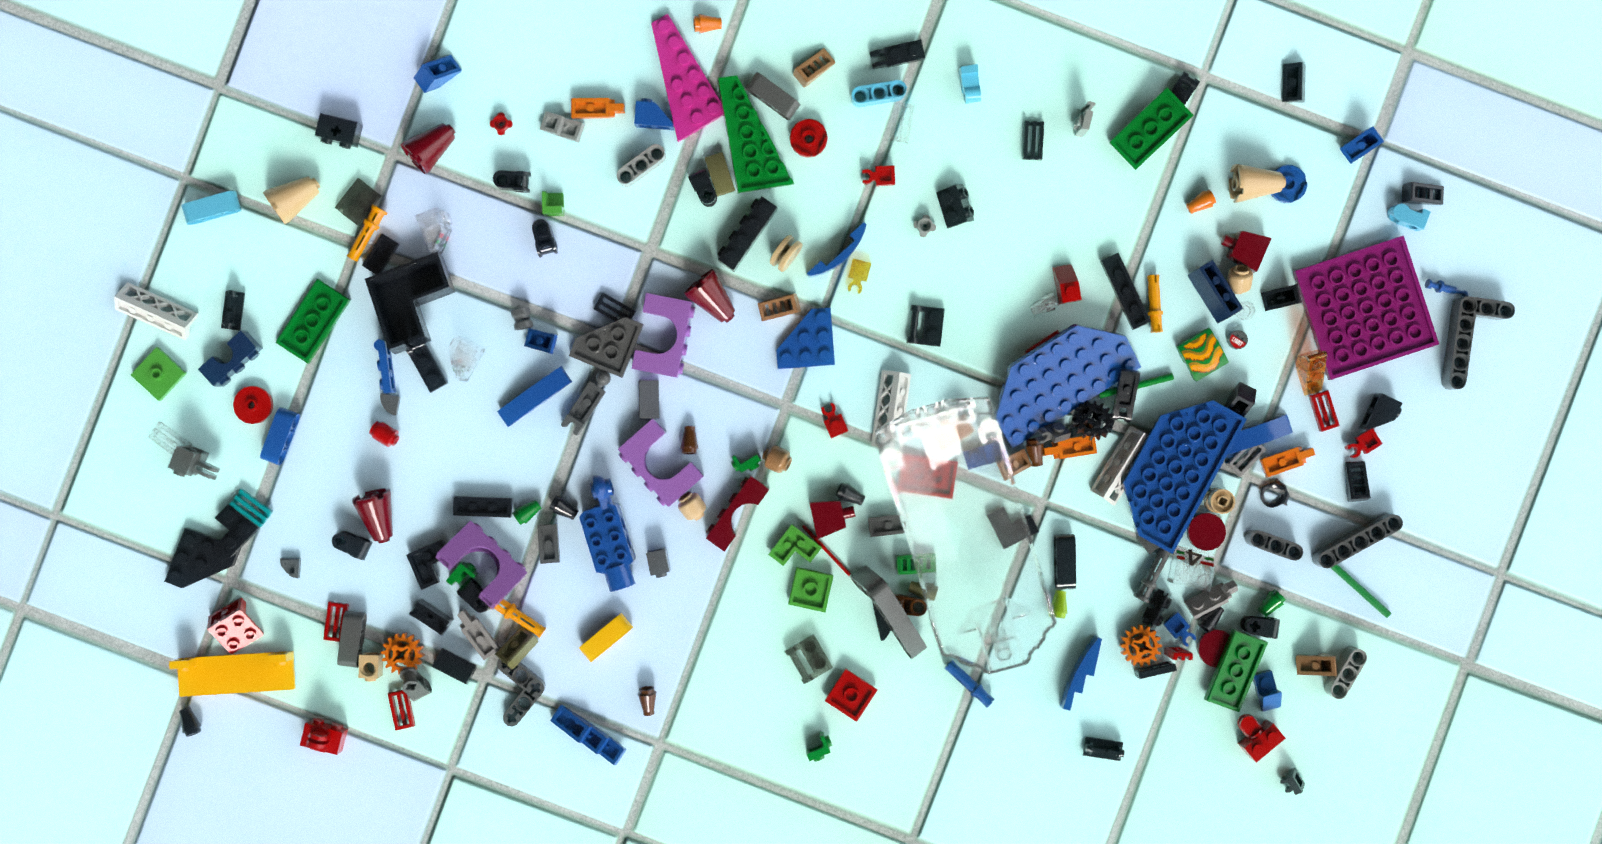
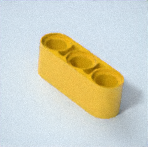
(606, 637)

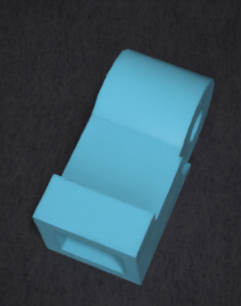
(970, 83)
(1404, 216)

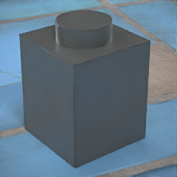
(658, 562)

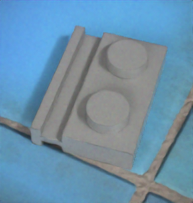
(1083, 122)

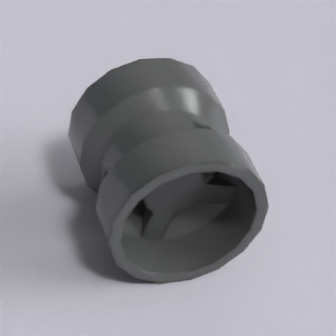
(519, 315)

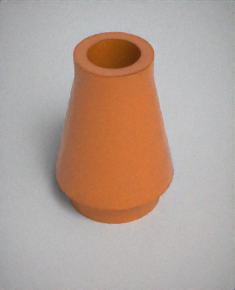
(706, 23)
(1201, 201)

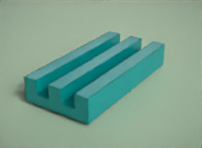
(237, 498)

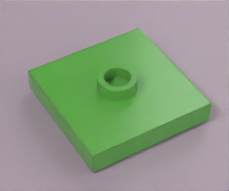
(158, 374)
(810, 589)

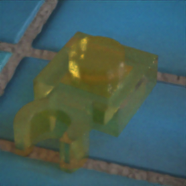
(858, 272)

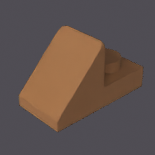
(1019, 461)
(1320, 664)

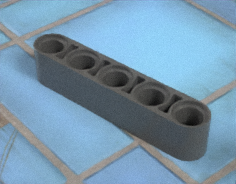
(1366, 540)

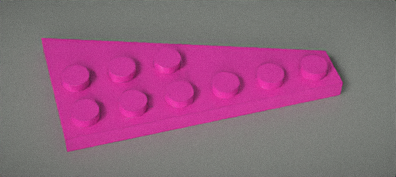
(688, 90)

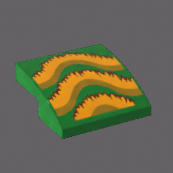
(1202, 354)

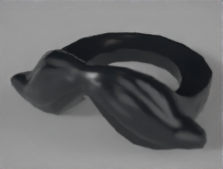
(1277, 485)

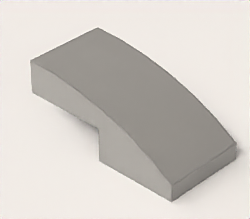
(562, 127)

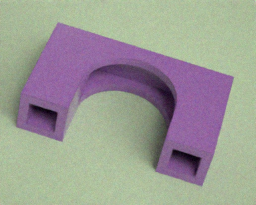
(679, 313)
(635, 453)
(473, 539)

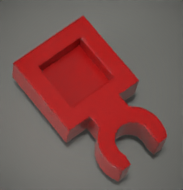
(883, 176)
(835, 423)
(1366, 442)

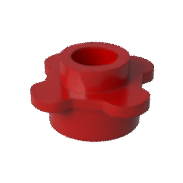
(495, 123)

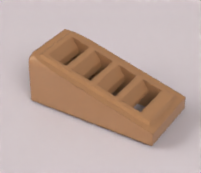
(807, 78)
(795, 303)

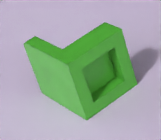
(552, 204)

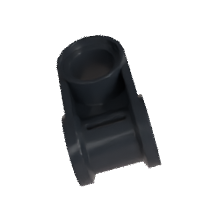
(516, 181)
(702, 185)
(545, 239)
(355, 545)
(470, 593)
(1263, 626)

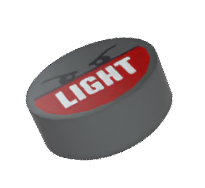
(1237, 339)

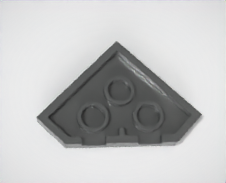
(609, 346)

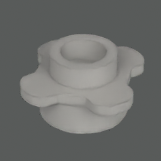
(919, 225)

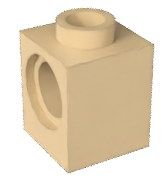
(375, 659)

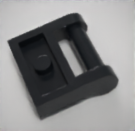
(931, 326)

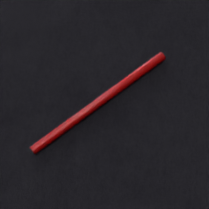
(826, 550)

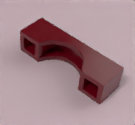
(751, 493)

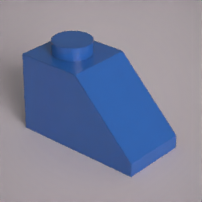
(436, 73)
(651, 116)

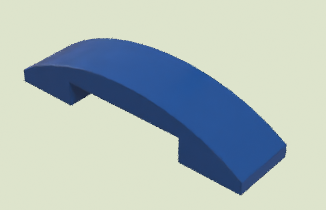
(821, 268)
(1262, 433)

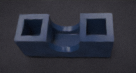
(244, 349)

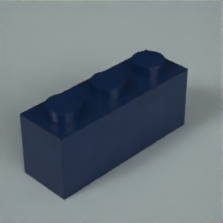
(1215, 291)

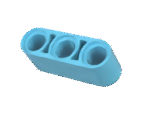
(885, 87)
(211, 207)

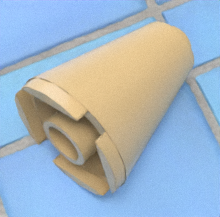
(1253, 182)
(292, 197)

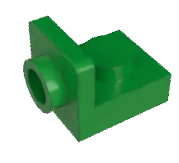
(458, 574)

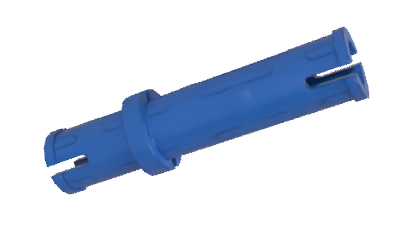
(973, 687)

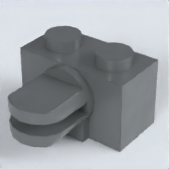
(191, 461)

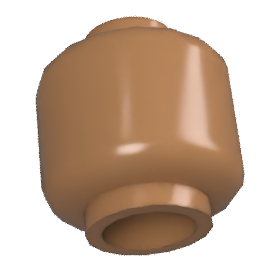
(777, 459)

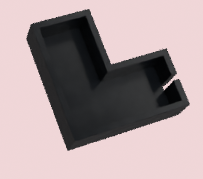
(400, 294)

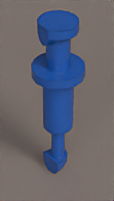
(1440, 286)

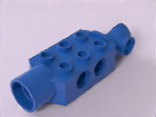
(608, 537)

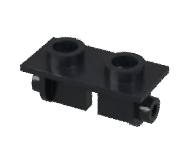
(233, 310)
(1155, 615)
(1103, 748)

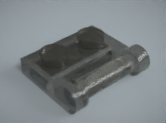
(814, 655)

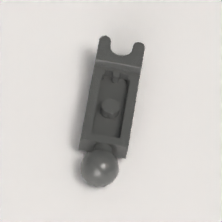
(587, 402)

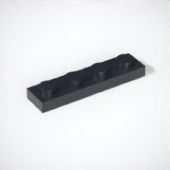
(1125, 291)

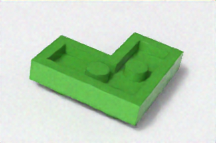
(793, 541)

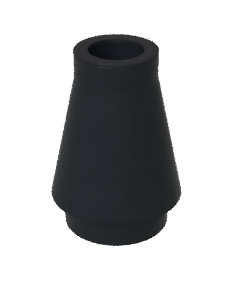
(849, 494)
(563, 507)
(1210, 620)
(189, 722)

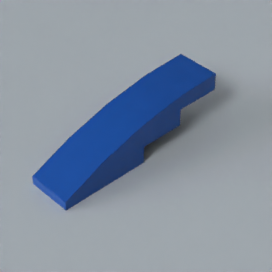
(534, 396)
(1084, 666)
(588, 734)

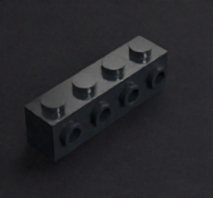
(748, 233)

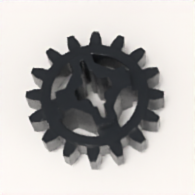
(1092, 421)

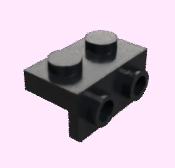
(955, 205)

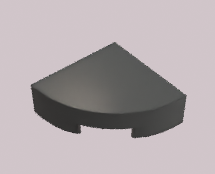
(390, 403)
(291, 566)

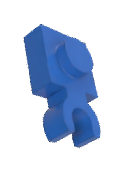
(1178, 627)

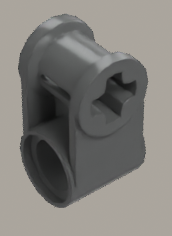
(414, 684)

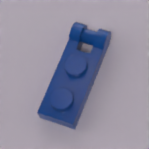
(385, 365)

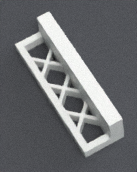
(152, 314)
(898, 395)
(1118, 465)

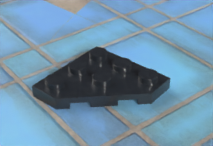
(197, 559)

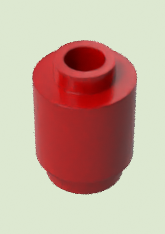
(384, 434)

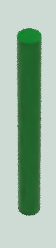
(1142, 383)
(1361, 590)

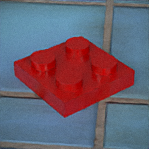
(851, 694)

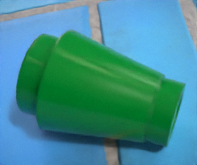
(526, 512)
(1271, 603)

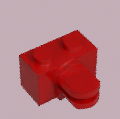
(323, 736)
(1259, 737)

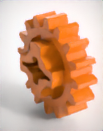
(397, 647)
(1138, 652)

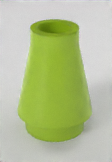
(1059, 604)

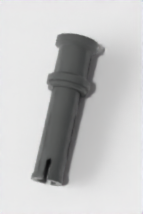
(1151, 584)

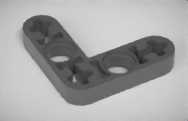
(525, 685)

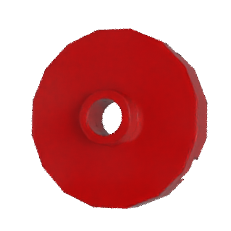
(806, 128)
(262, 401)

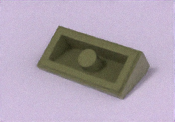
(517, 647)

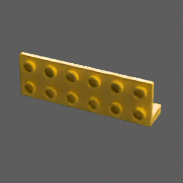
(235, 673)

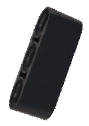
(1064, 561)

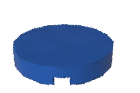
(1295, 184)

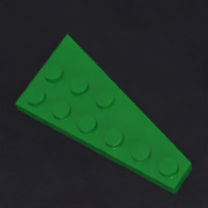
(751, 149)

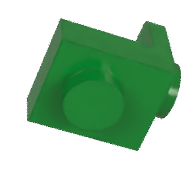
(750, 464)
(817, 753)

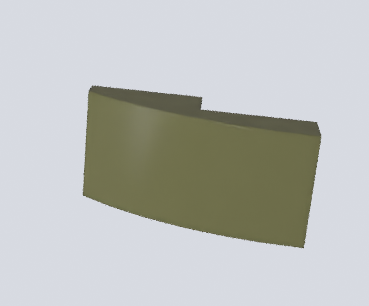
(719, 174)

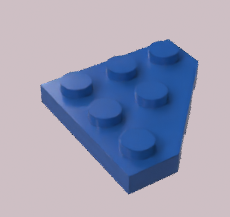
(809, 342)

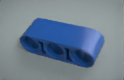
(280, 436)

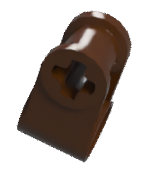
(907, 604)

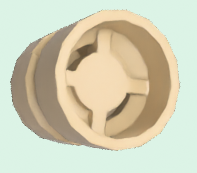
(1219, 501)

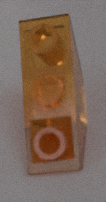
(1311, 371)

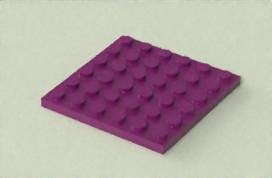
(1366, 307)

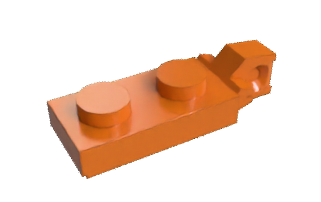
(595, 108)
(1071, 448)
(1285, 460)

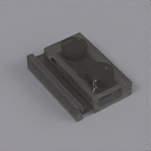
(358, 201)

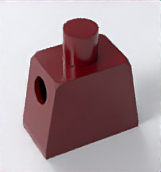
(1246, 248)
(829, 516)

